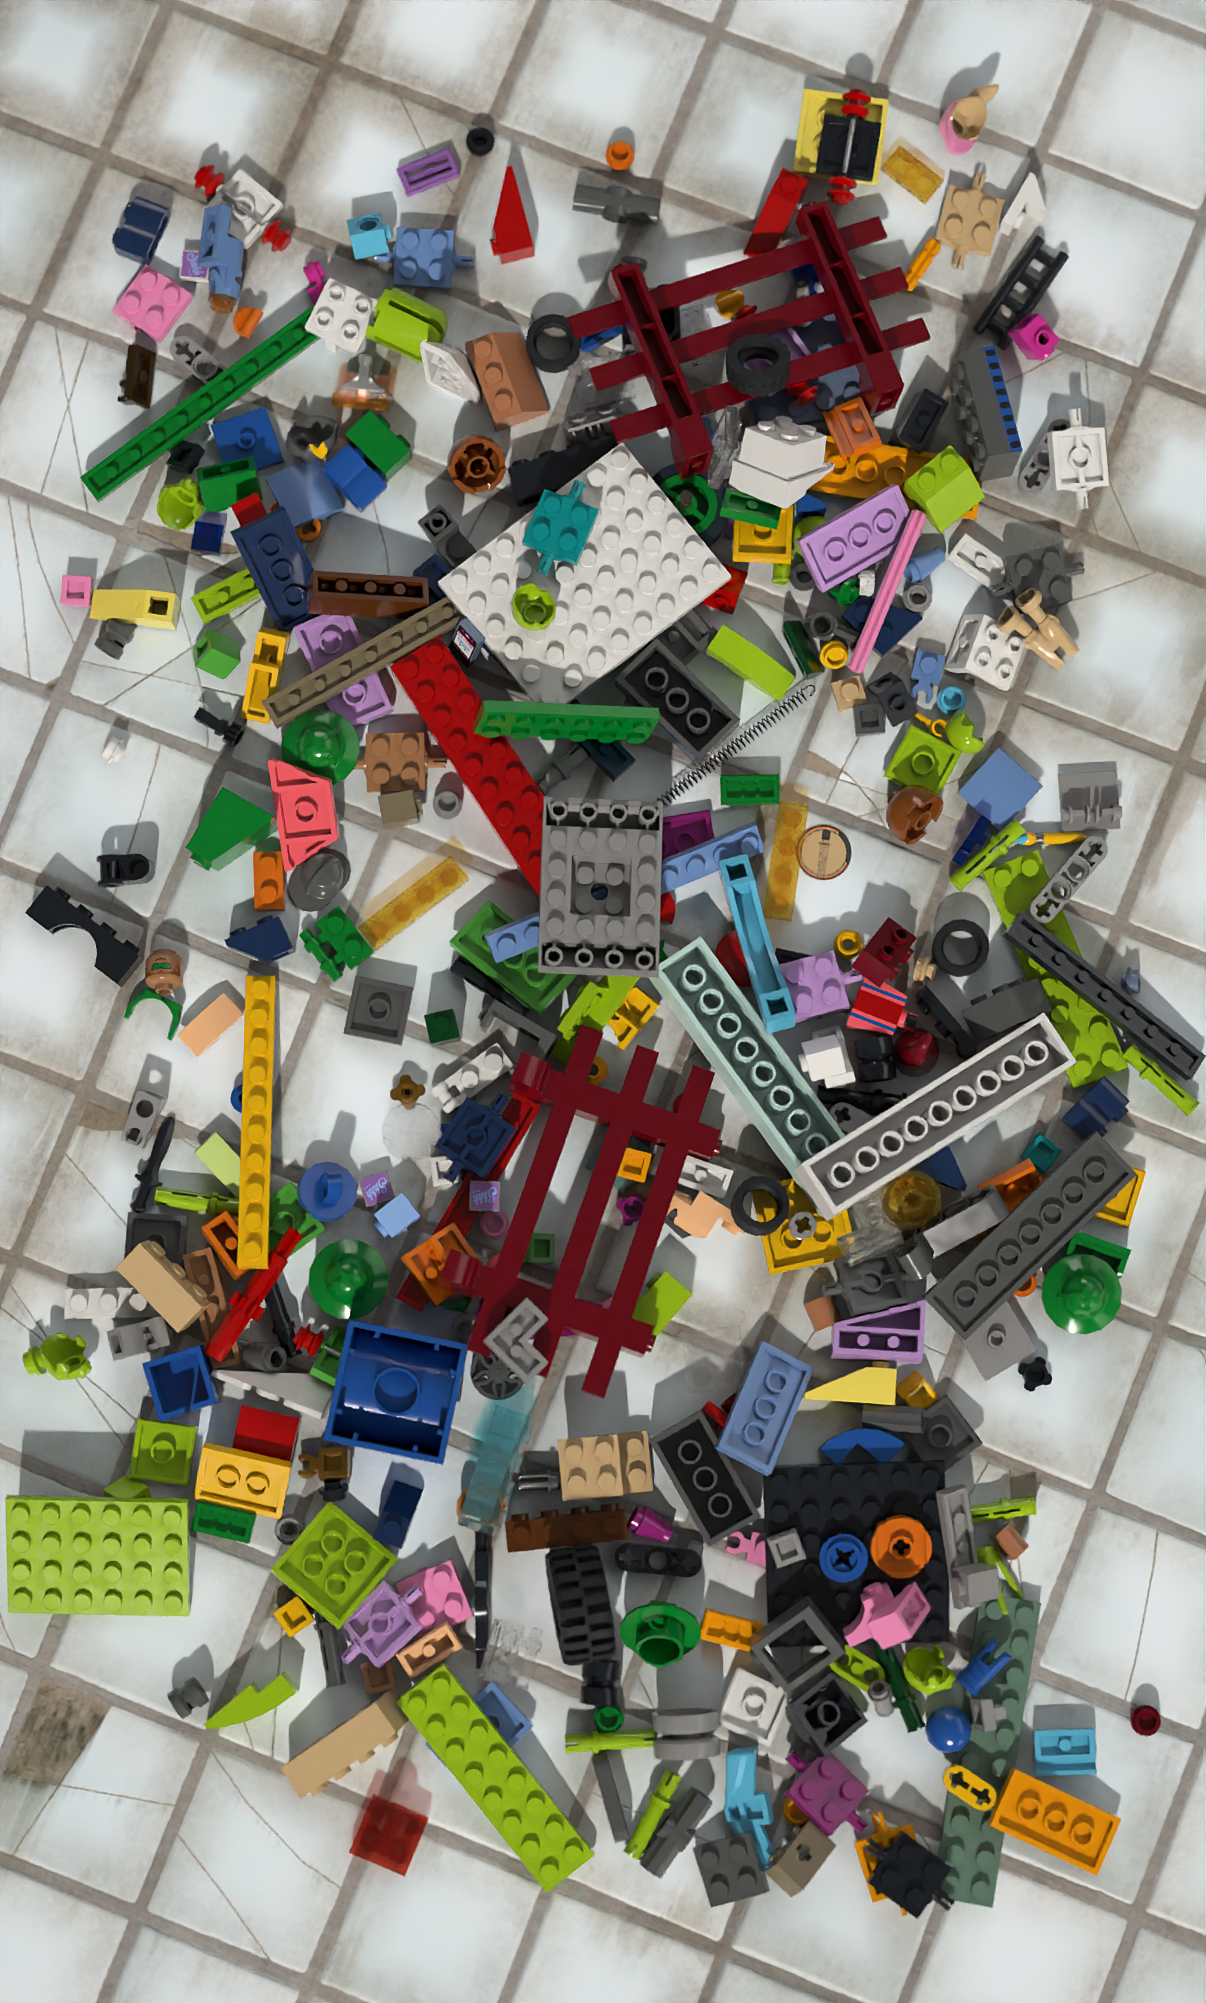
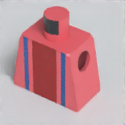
(879, 1010)

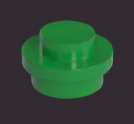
(608, 1718)

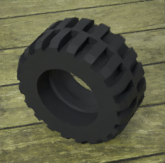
(580, 1604)

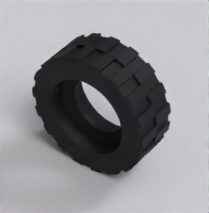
(758, 347)

